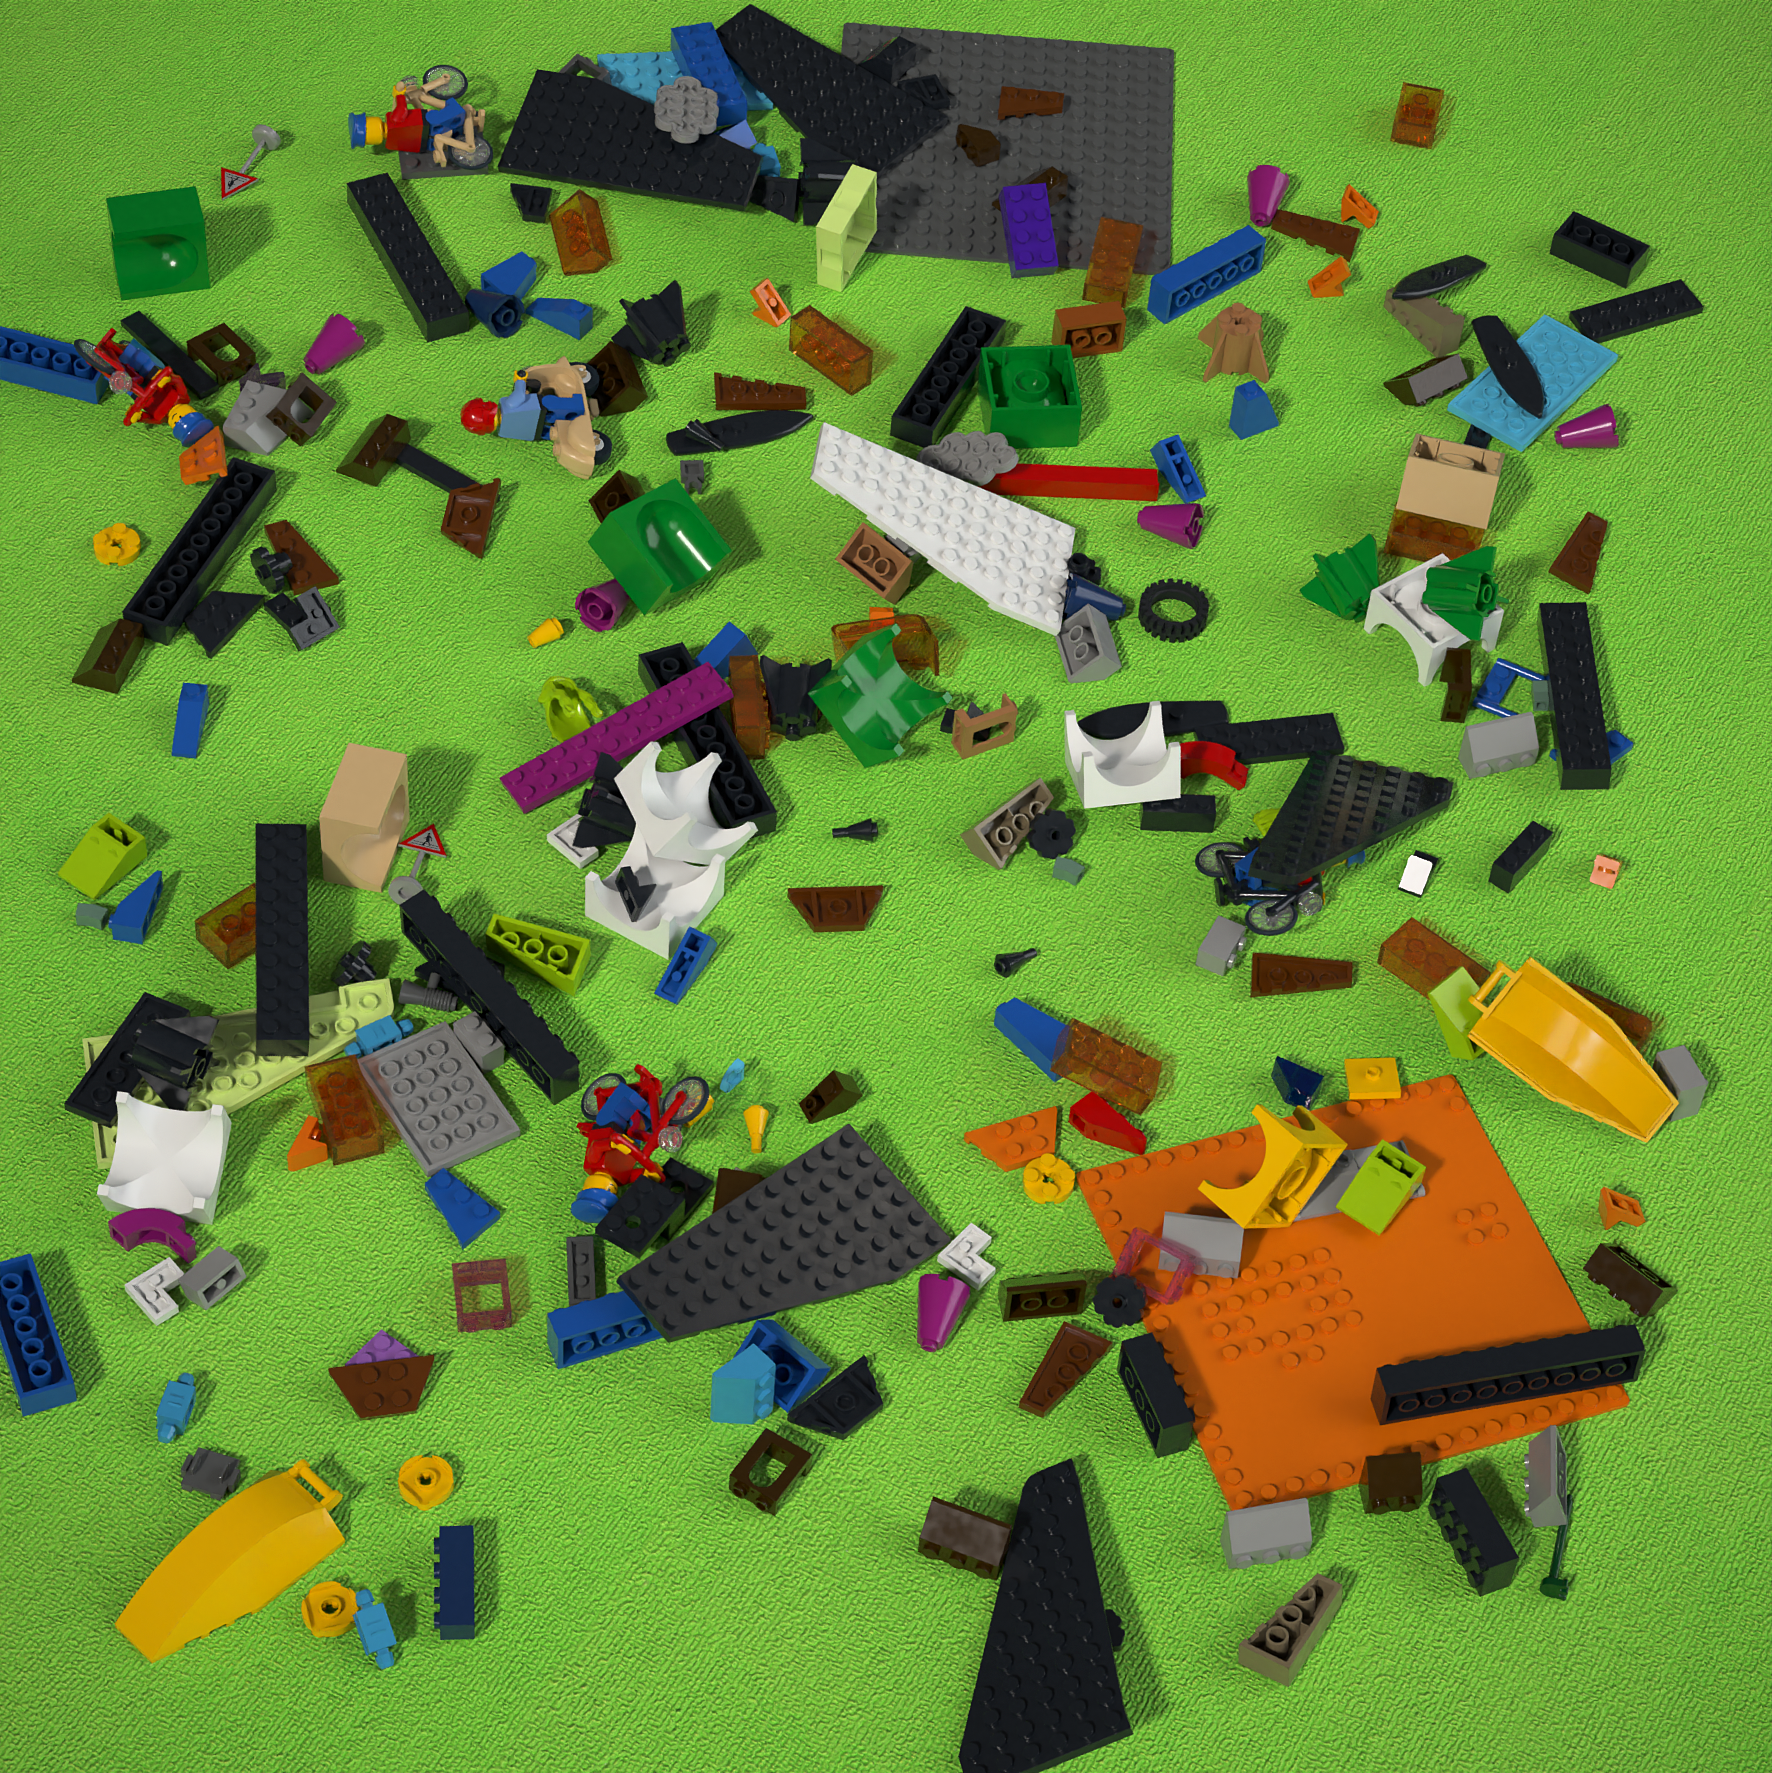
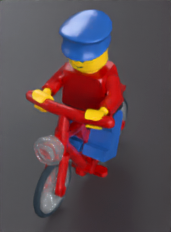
(149, 383)
(622, 1121)

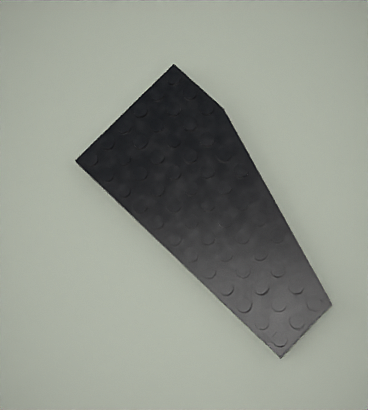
(827, 93)
(608, 139)
(793, 1240)

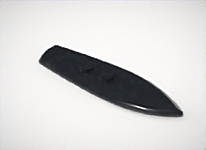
(1437, 277)
(1509, 364)
(741, 431)
(1177, 718)

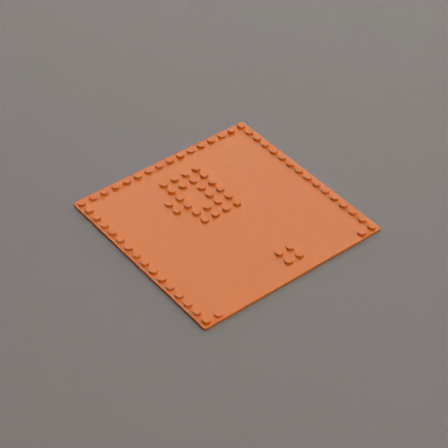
(1294, 1343)

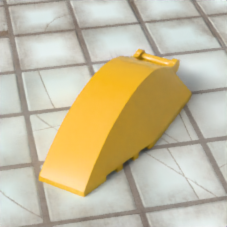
(1569, 1050)
(234, 1562)

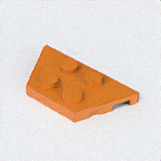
(204, 458)
(1017, 1140)

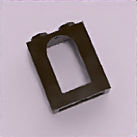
(205, 344)
(312, 396)
(1457, 673)
(766, 1499)

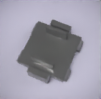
(210, 1473)

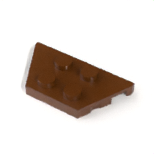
(470, 516)
(836, 907)
(383, 1386)

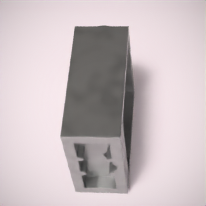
(585, 64)

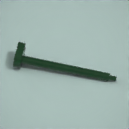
(1551, 1585)

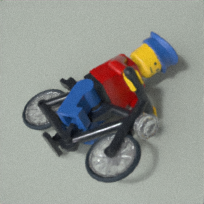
(1271, 909)

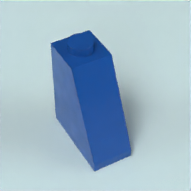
(511, 276)
(1251, 411)
(726, 643)

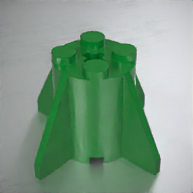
(1346, 580)
(1464, 591)

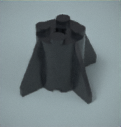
(820, 177)
(655, 327)
(787, 689)
(603, 809)
(174, 1055)

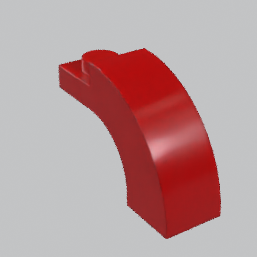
(1214, 760)

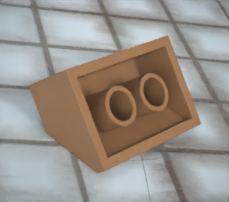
(877, 563)

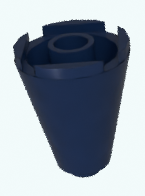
(496, 311)
(1084, 592)

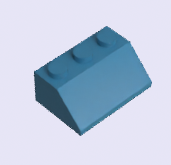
(743, 1388)

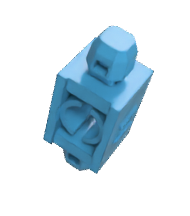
(770, 164)
(378, 1036)
(176, 1407)
(374, 1629)

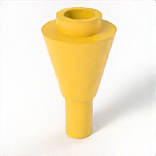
(756, 1120)

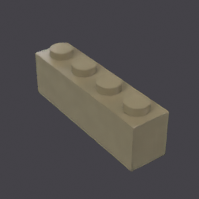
(1002, 829)

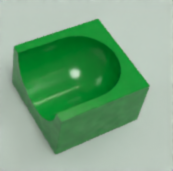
(158, 243)
(1030, 395)
(659, 546)

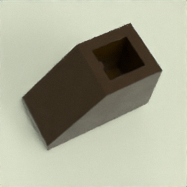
(978, 144)
(830, 1097)

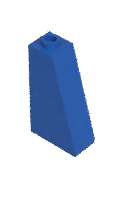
(1030, 1032)

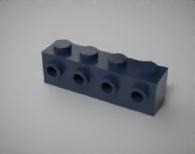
(456, 1578)

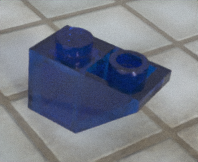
(1296, 1083)

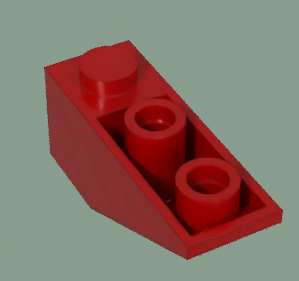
(1103, 1124)

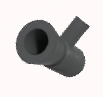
(429, 997)

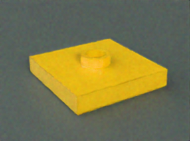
(1372, 1078)

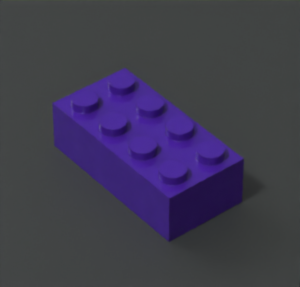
(1028, 230)

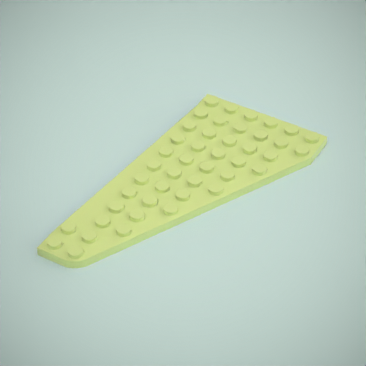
(244, 1075)

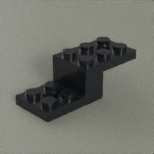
(654, 1208)

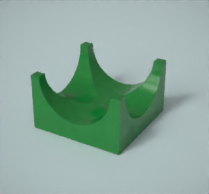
(873, 698)

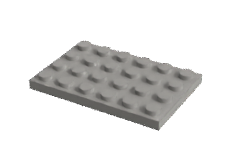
(437, 1099)

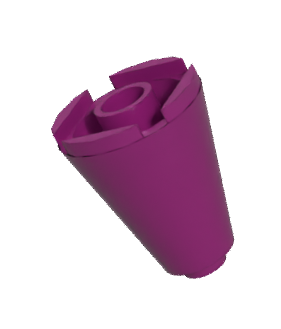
(1265, 192)
(333, 344)
(1589, 430)
(1173, 522)
(602, 605)
(938, 1309)

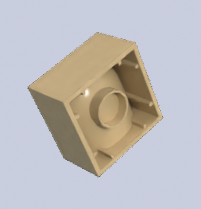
(1450, 481)
(364, 817)

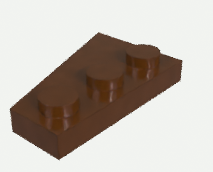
(1024, 101)

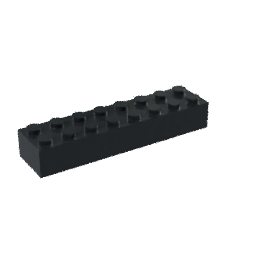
(946, 378)

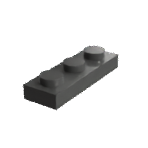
(580, 1269)

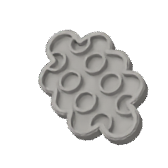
(686, 109)
(971, 456)

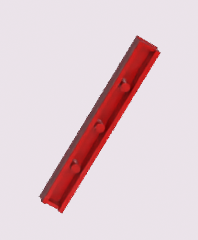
(1076, 482)

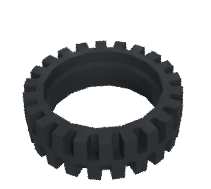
(1180, 592)

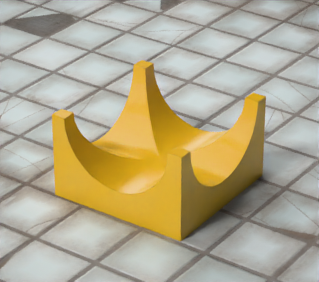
(1289, 1175)

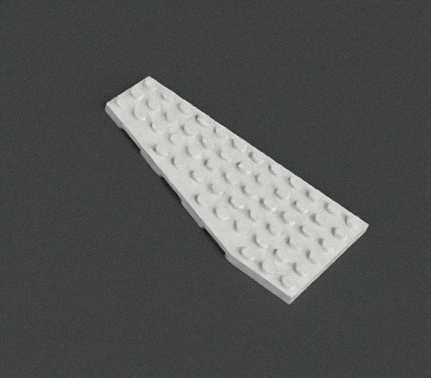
(967, 533)

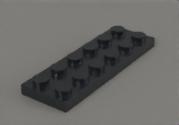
(1636, 312)
(1276, 738)
(110, 1072)

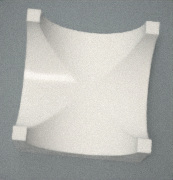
(1428, 634)
(1123, 768)
(676, 811)
(680, 899)
(167, 1160)

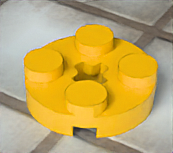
(114, 535)
(1049, 1167)
(425, 1495)
(327, 1624)

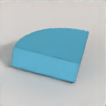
(733, 1076)

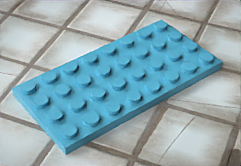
(646, 72)
(1566, 368)

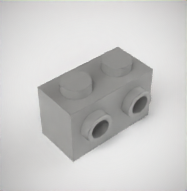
(1221, 945)
(480, 1042)
(212, 1278)

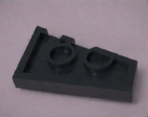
(777, 195)

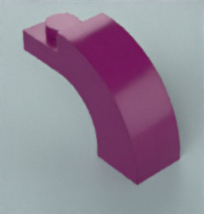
(153, 1225)

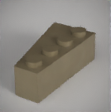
(1428, 322)
(1291, 1634)

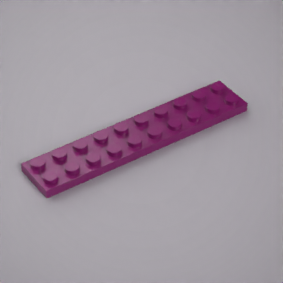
(617, 736)

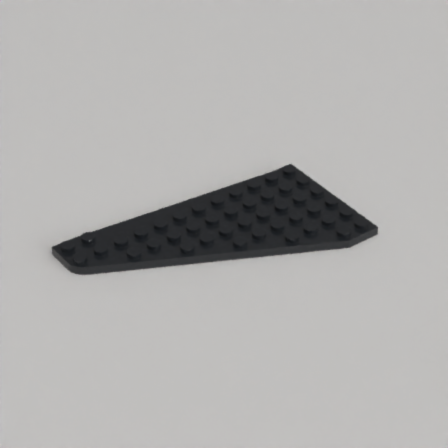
(1340, 811)
(1048, 1657)

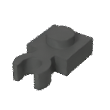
(692, 474)

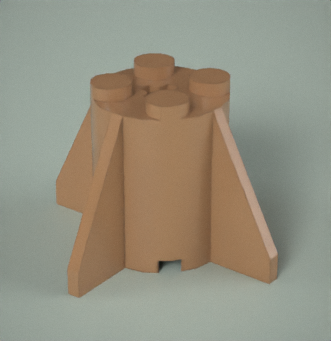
(1235, 343)

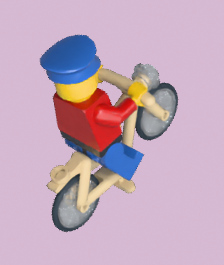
(427, 128)

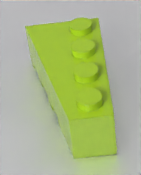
(540, 951)

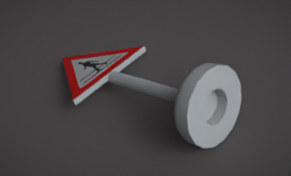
(236, 181)
(425, 842)

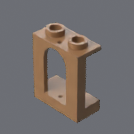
(965, 727)

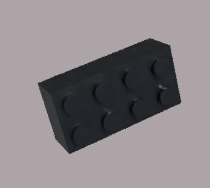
(1599, 249)
(1155, 1395)
(1473, 1532)

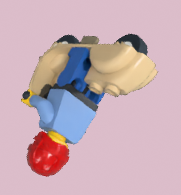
(548, 405)

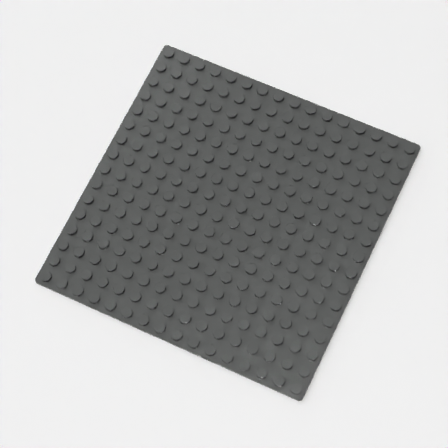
(1106, 140)

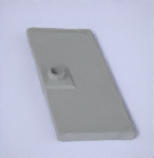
(1338, 1180)

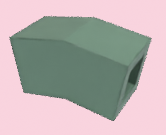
(1540, 695)
(1068, 870)
(91, 915)

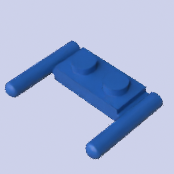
(1498, 684)

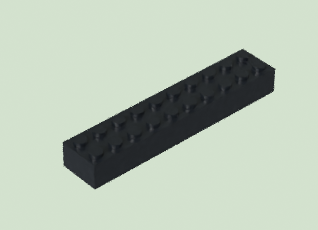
(408, 257)
(200, 550)
(1573, 696)
(734, 788)
(281, 940)
(490, 996)
(1507, 1374)

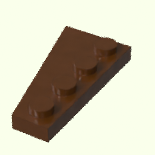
(747, 395)
(308, 566)
(1063, 1366)

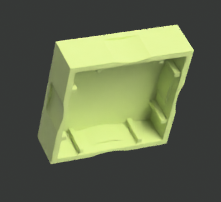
(846, 228)

